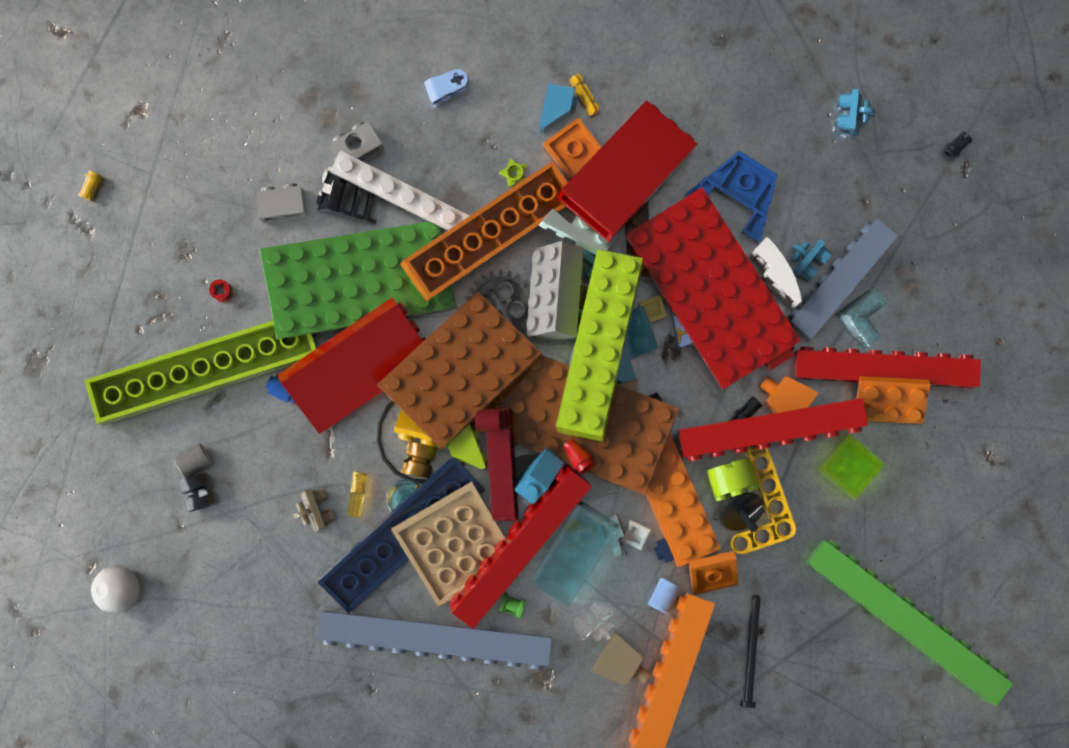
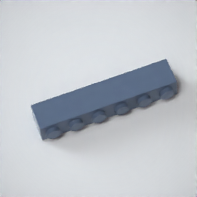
(842, 280)

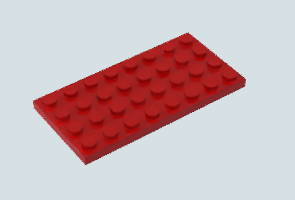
(712, 288)

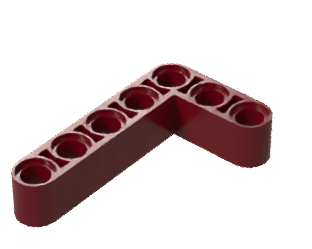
(501, 460)

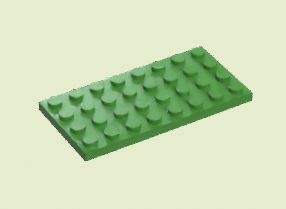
(345, 277)

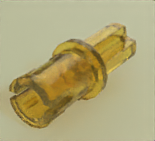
(357, 494)

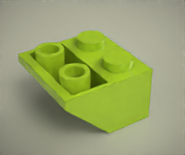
(466, 450)

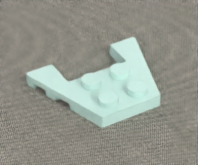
(577, 231)

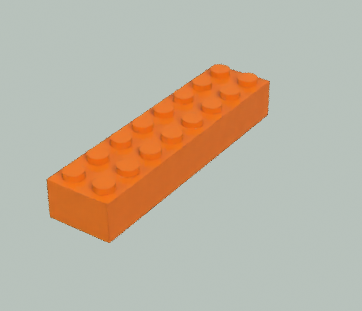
(485, 232)
(672, 672)

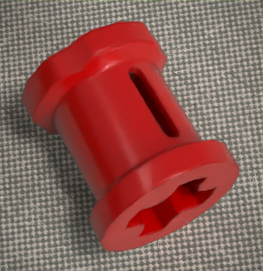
(223, 284)

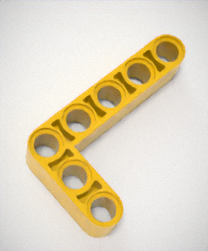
(767, 497)

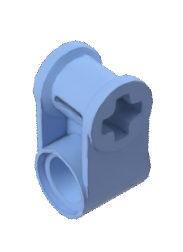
(445, 87)

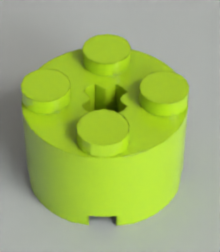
(733, 479)

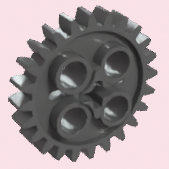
(518, 296)

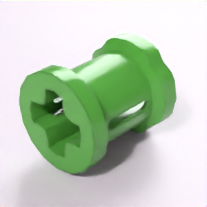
(512, 606)

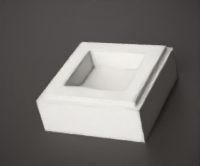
(636, 535)

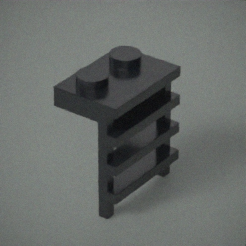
(335, 195)

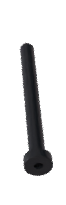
(751, 654)

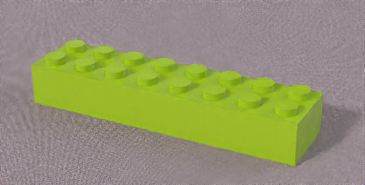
(599, 345)

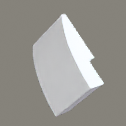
(777, 273)

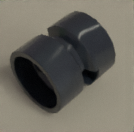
(194, 484)

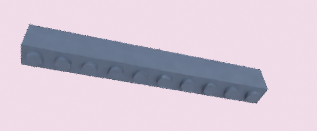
(434, 638)

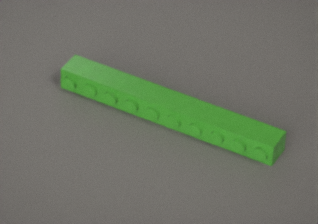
(910, 623)

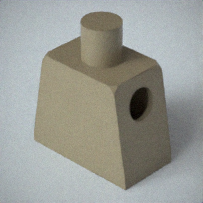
(620, 662)

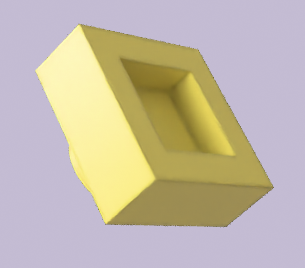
(654, 308)

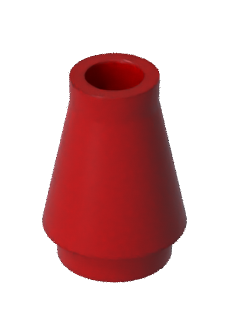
(581, 459)

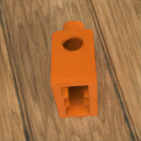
(787, 394)

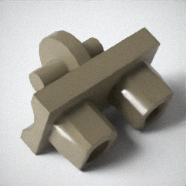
(317, 518)

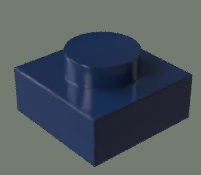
(663, 551)

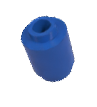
(277, 390)

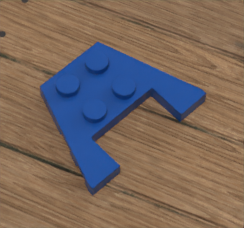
(748, 185)

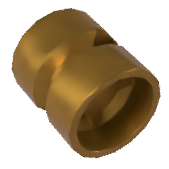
(418, 460)

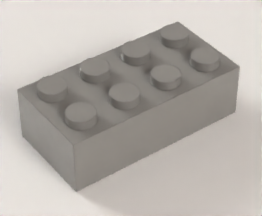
(554, 292)

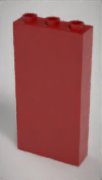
(627, 171)
(351, 364)

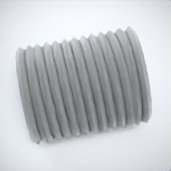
(193, 460)

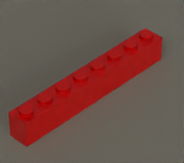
(850, 365)
(772, 428)
(519, 546)

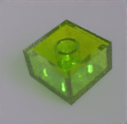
(850, 467)

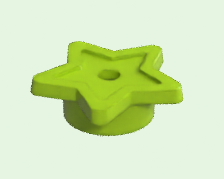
(518, 168)

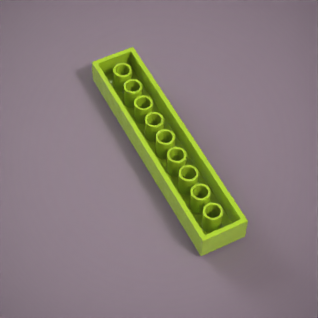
(193, 371)

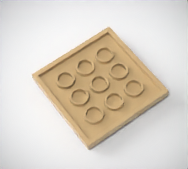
(449, 541)

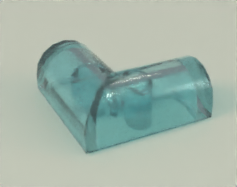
(856, 317)

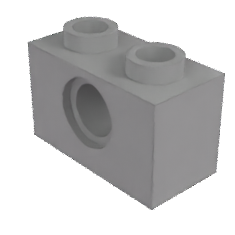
(363, 132)

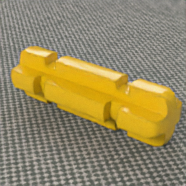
(584, 94)

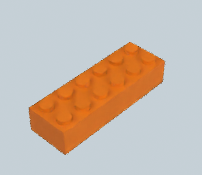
(679, 509)

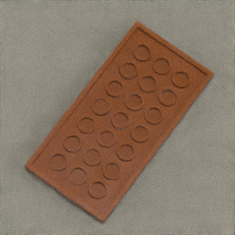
(633, 434)

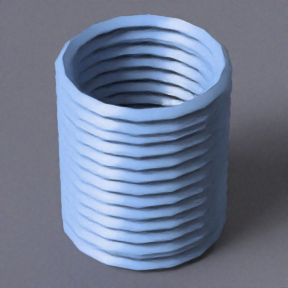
(664, 596)

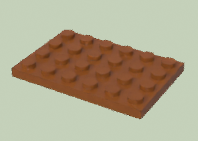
(459, 370)

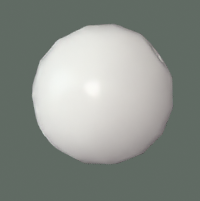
(115, 589)

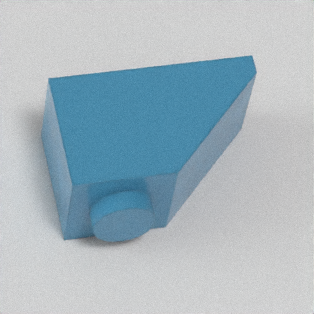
(557, 105)
(538, 475)

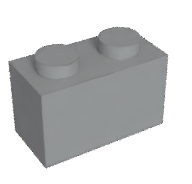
(281, 203)

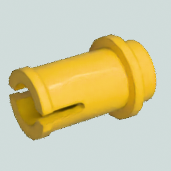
(90, 185)

